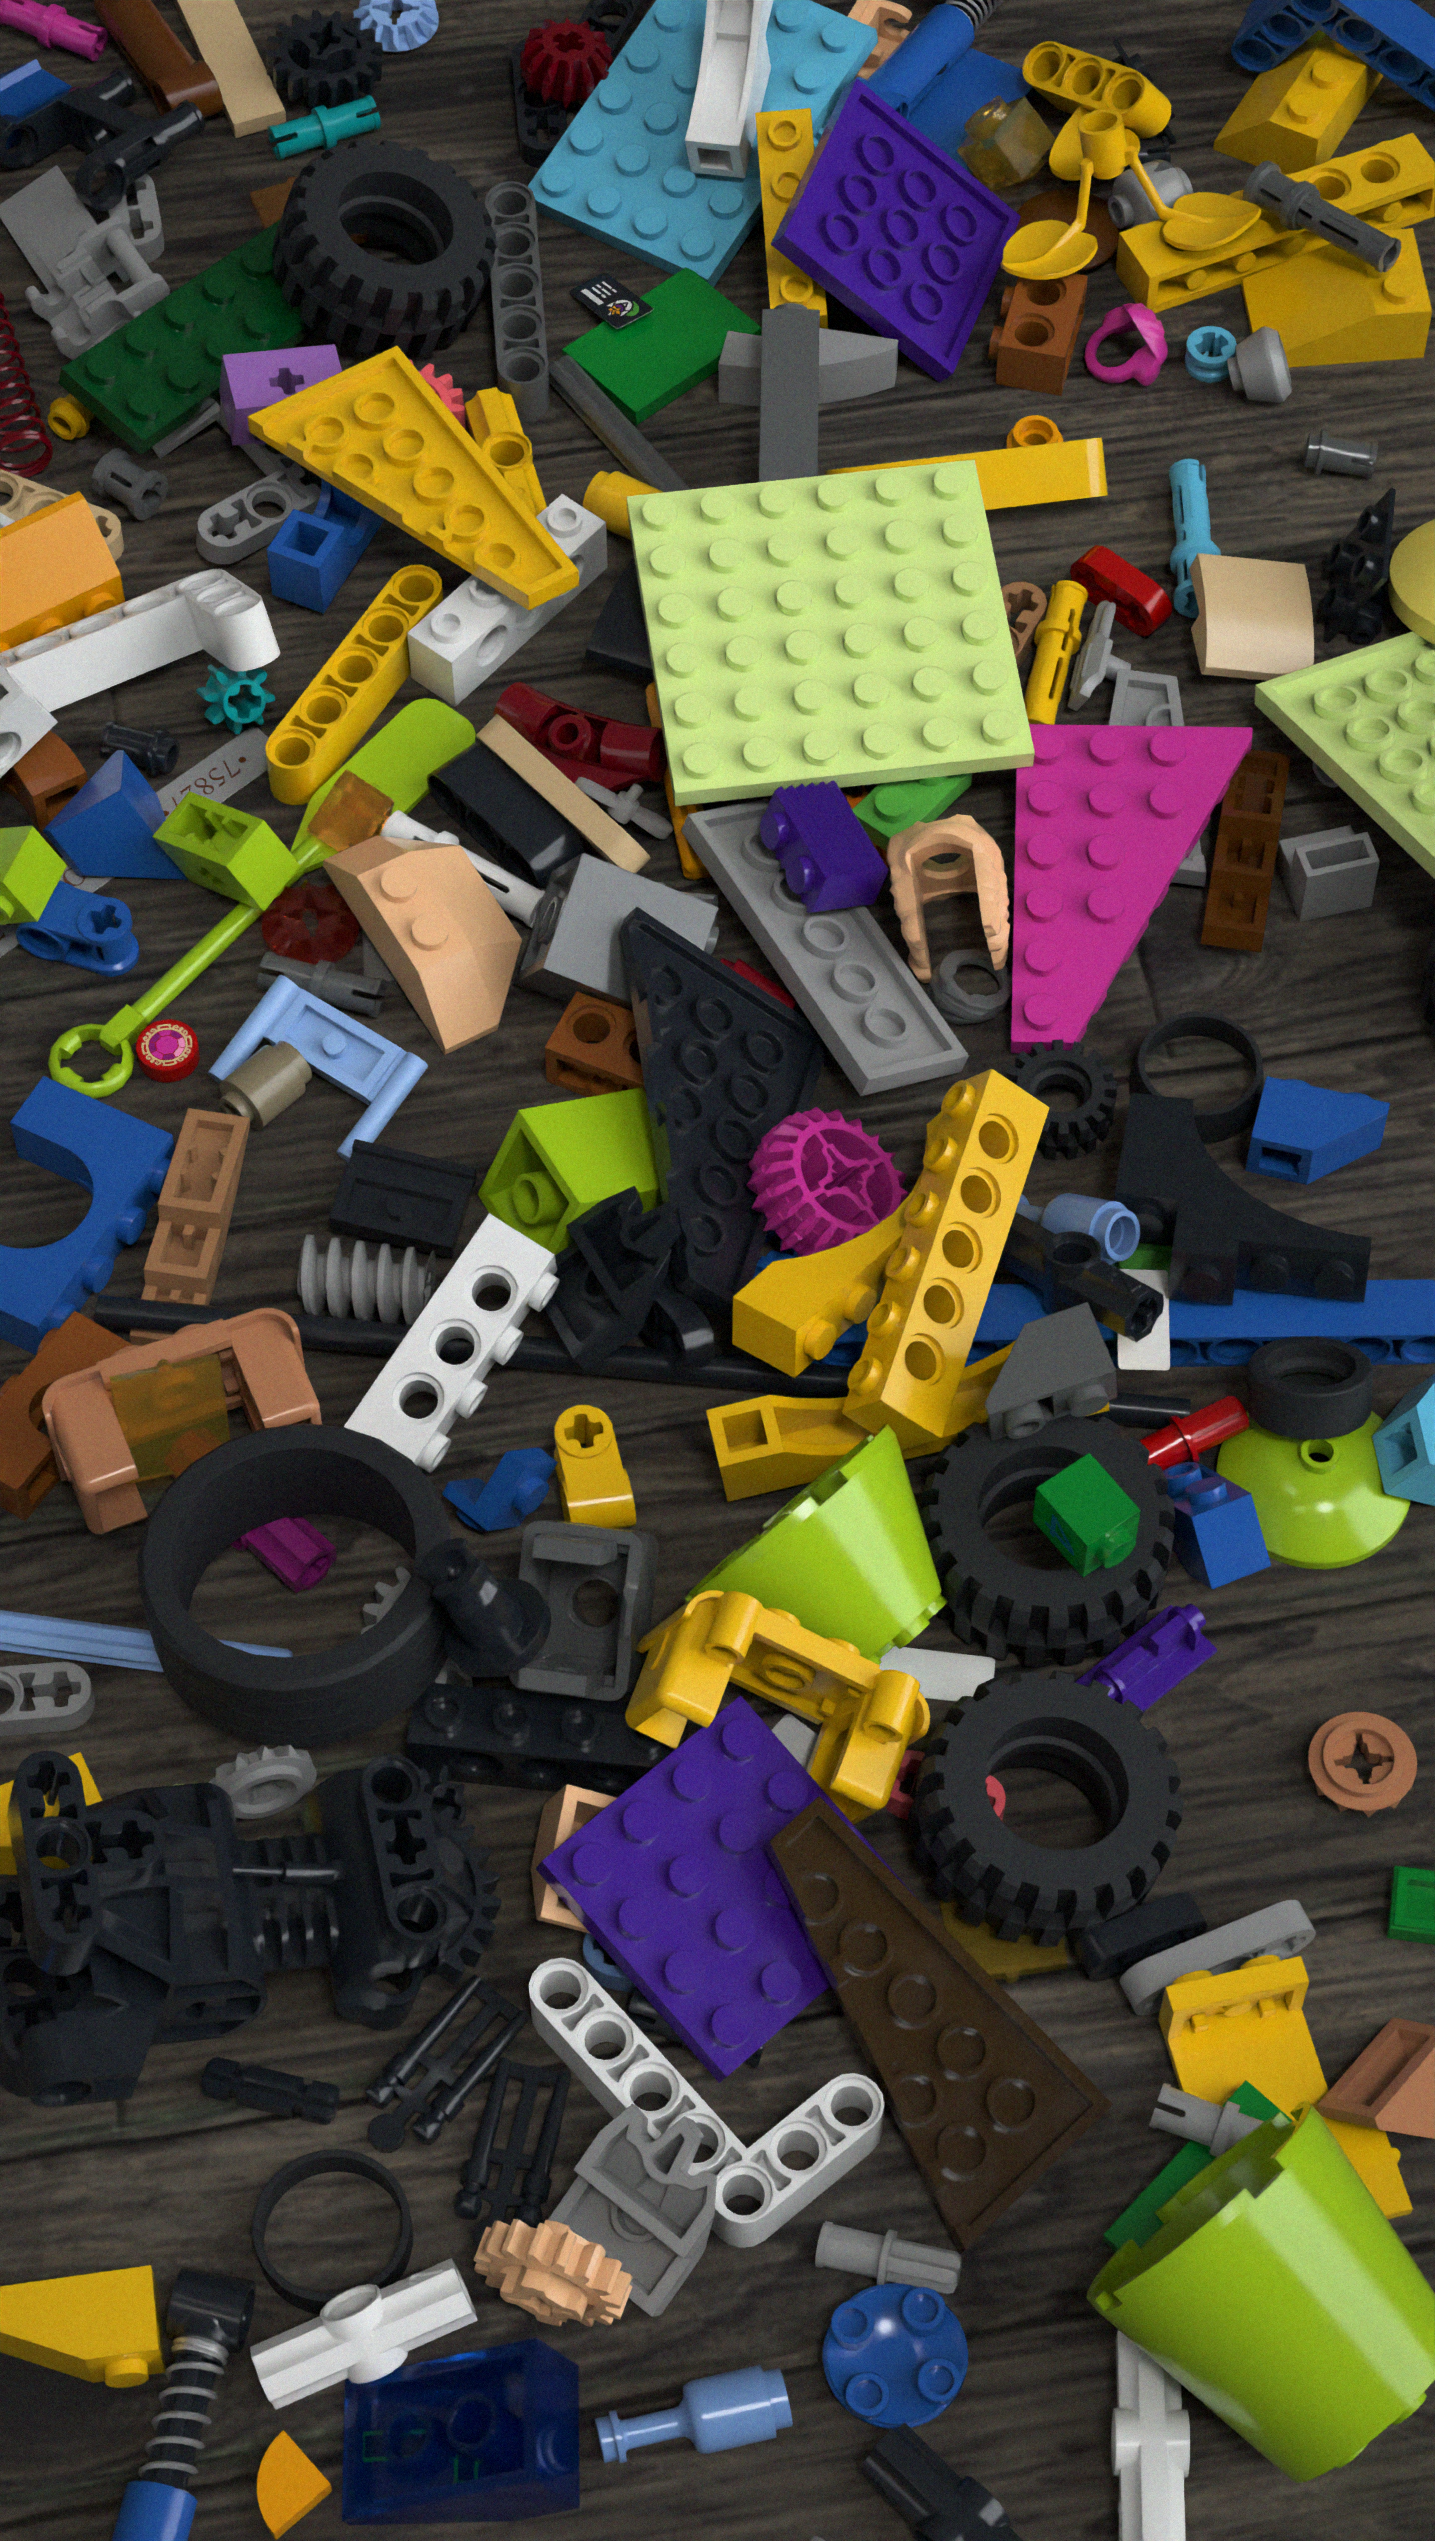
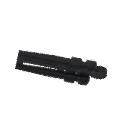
(388, 2130)
(537, 2181)

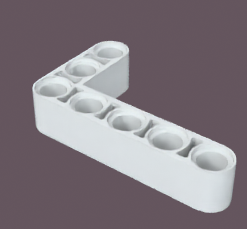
(145, 633)
(738, 2169)

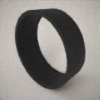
(1217, 1123)

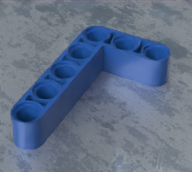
(1385, 34)

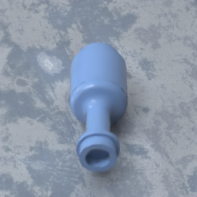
(1103, 1219)
(713, 2414)

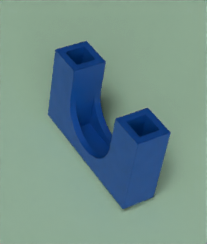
(121, 1168)

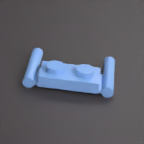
(334, 1049)

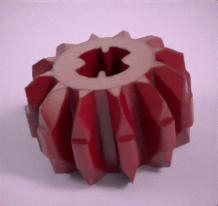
(564, 61)

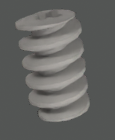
(364, 1282)

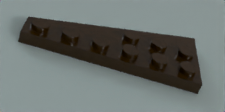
(955, 2056)

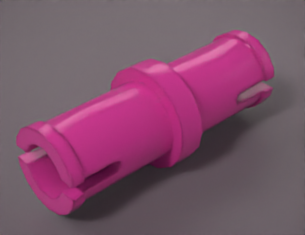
(54, 27)

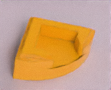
(288, 2485)

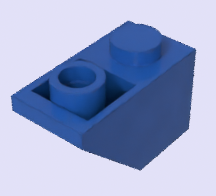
(1312, 1130)
(1214, 1526)

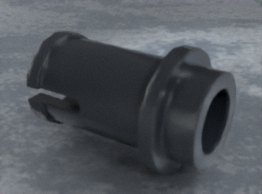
(146, 749)

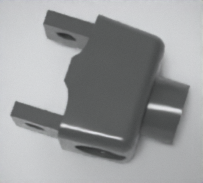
(579, 1655)

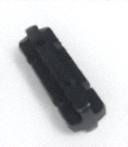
(270, 2091)

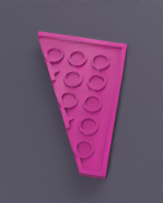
(1095, 854)

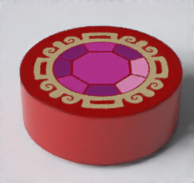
(167, 1050)

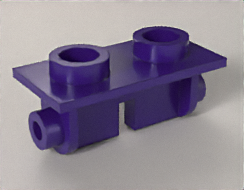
(1154, 1657)

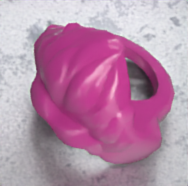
(1146, 361)

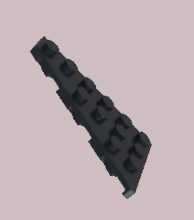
(717, 1077)

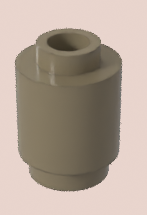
(265, 1084)

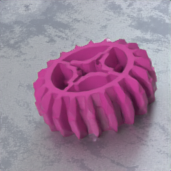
(823, 1181)

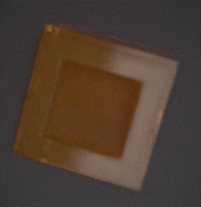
(350, 813)

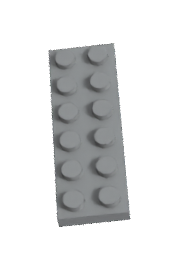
(829, 960)

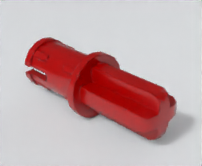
(1196, 1433)

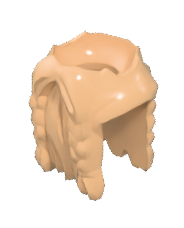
(922, 880)

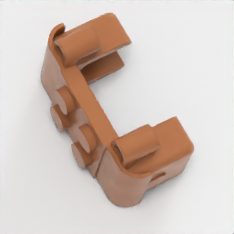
(259, 1371)

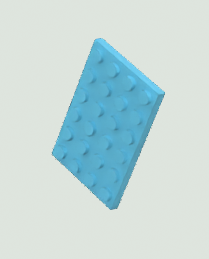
(625, 156)

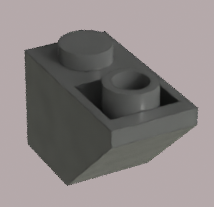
(1051, 1372)

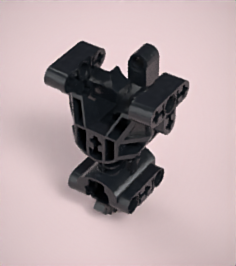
(189, 1916)

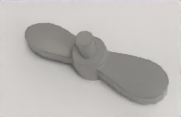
(626, 807)

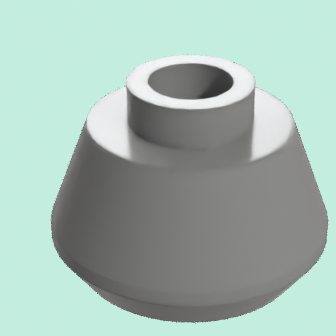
(1261, 367)

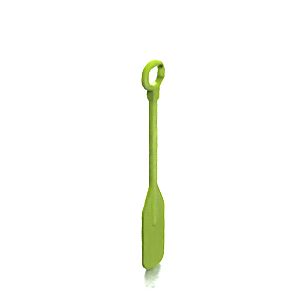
(394, 763)

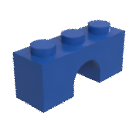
(319, 550)

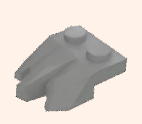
(643, 2204)

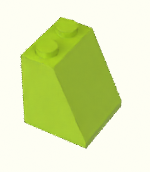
(569, 1159)

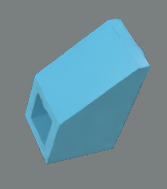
(1407, 1446)

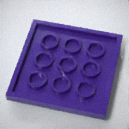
(896, 230)
(689, 1895)

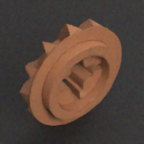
(1381, 1743)

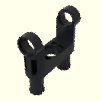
(95, 122)

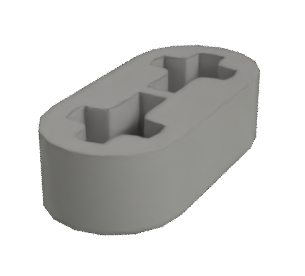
(144, 216)

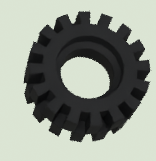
(1076, 1073)

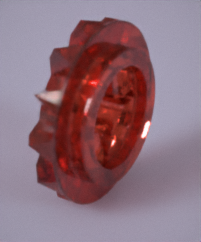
(288, 935)

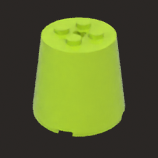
(1281, 2298)

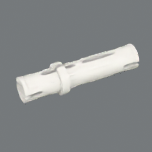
(521, 900)

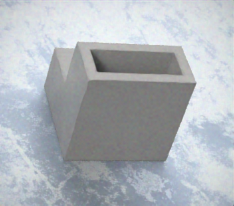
(1328, 872)

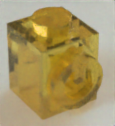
(1005, 142)

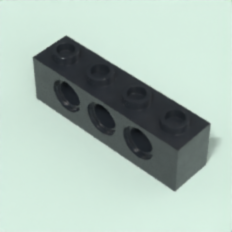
(530, 1739)

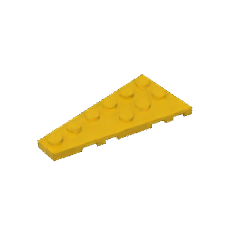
(409, 460)

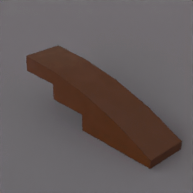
(1246, 853)

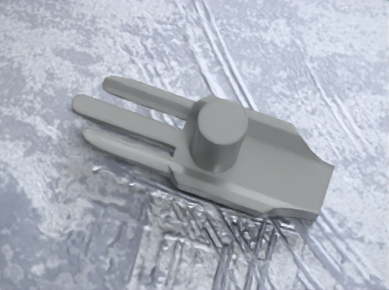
(1095, 657)

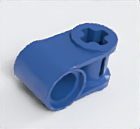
(75, 929)

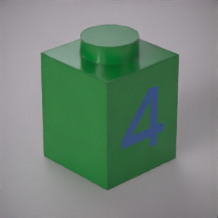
(1087, 1516)

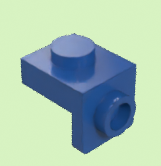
(509, 1495)

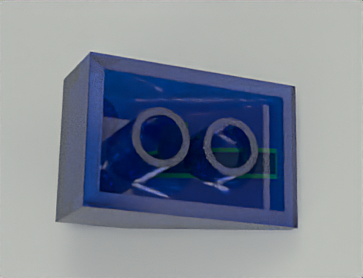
(464, 2439)

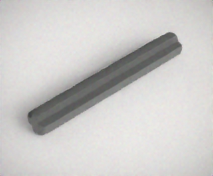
(612, 426)

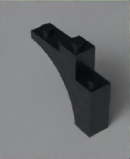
(1215, 1226)

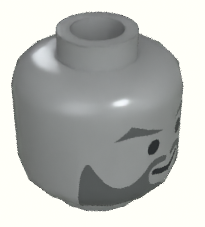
(1129, 202)

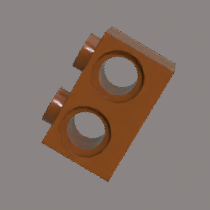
(1038, 332)
(596, 1067)

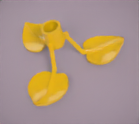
(1102, 147)

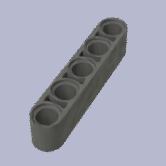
(518, 300)

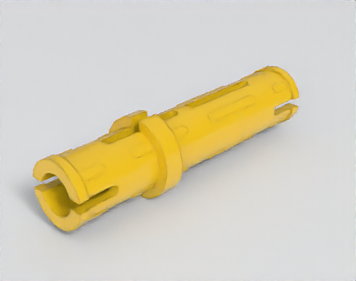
(1056, 642)

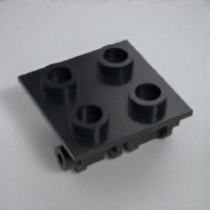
(1360, 575)

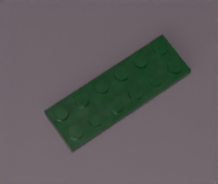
(170, 357)

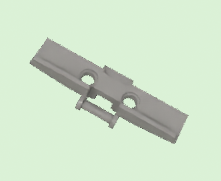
(73, 263)

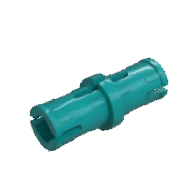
(324, 127)

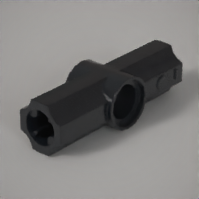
(1072, 1273)
(932, 2494)

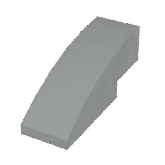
(848, 366)

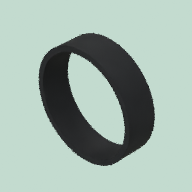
(310, 2165)

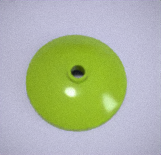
(1311, 1509)

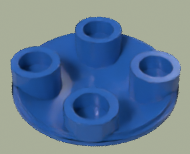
(895, 2355)

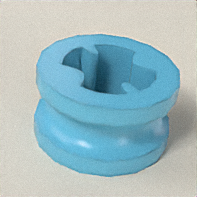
(1214, 340)

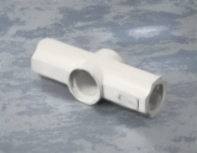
(363, 2334)
(1149, 2447)

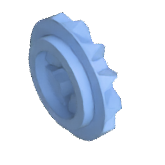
(413, 28)

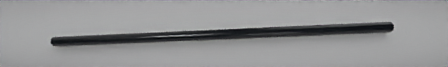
(554, 1355)

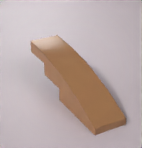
(194, 1212)

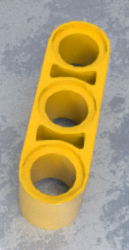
(1081, 79)

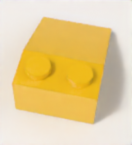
(1342, 308)

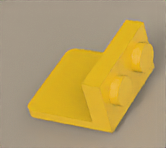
(1241, 2030)

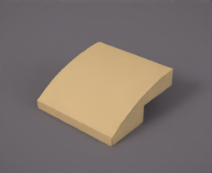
(1251, 617)

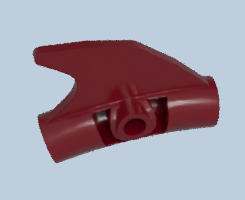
(584, 742)

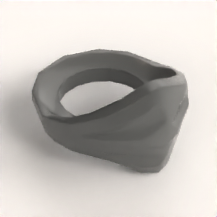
(956, 1004)

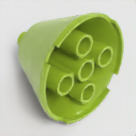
(844, 1555)

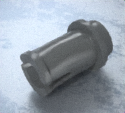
(1339, 455)

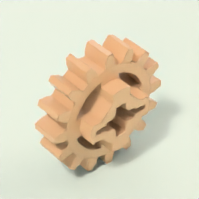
(553, 2272)

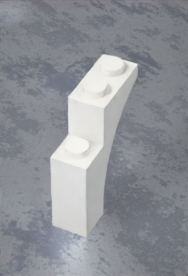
(729, 87)

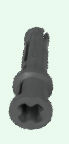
(1301, 207)

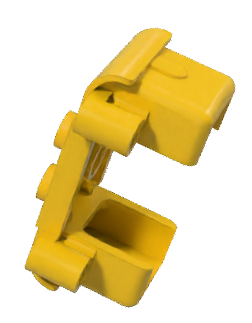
(732, 1638)

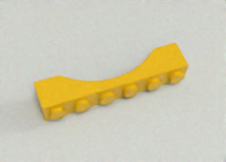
(809, 1301)
(792, 1441)

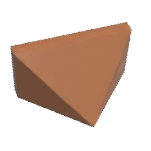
(1389, 2082)

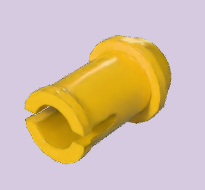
(69, 417)

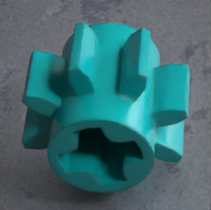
(245, 706)

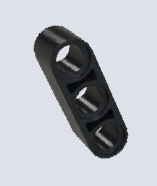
(504, 814)

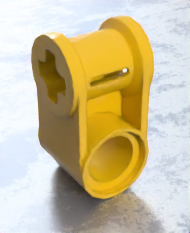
(592, 1478)

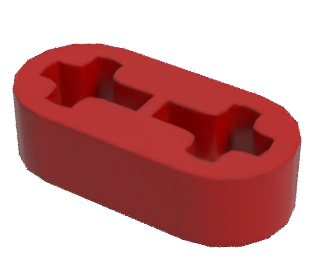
(1138, 599)

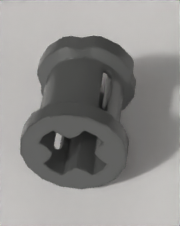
(138, 505)

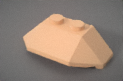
(433, 931)

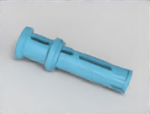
(1191, 528)

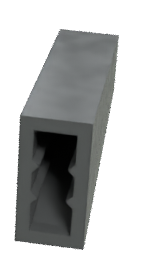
(789, 393)

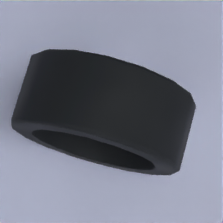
(1309, 1387)

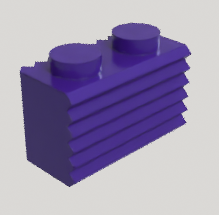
(822, 847)

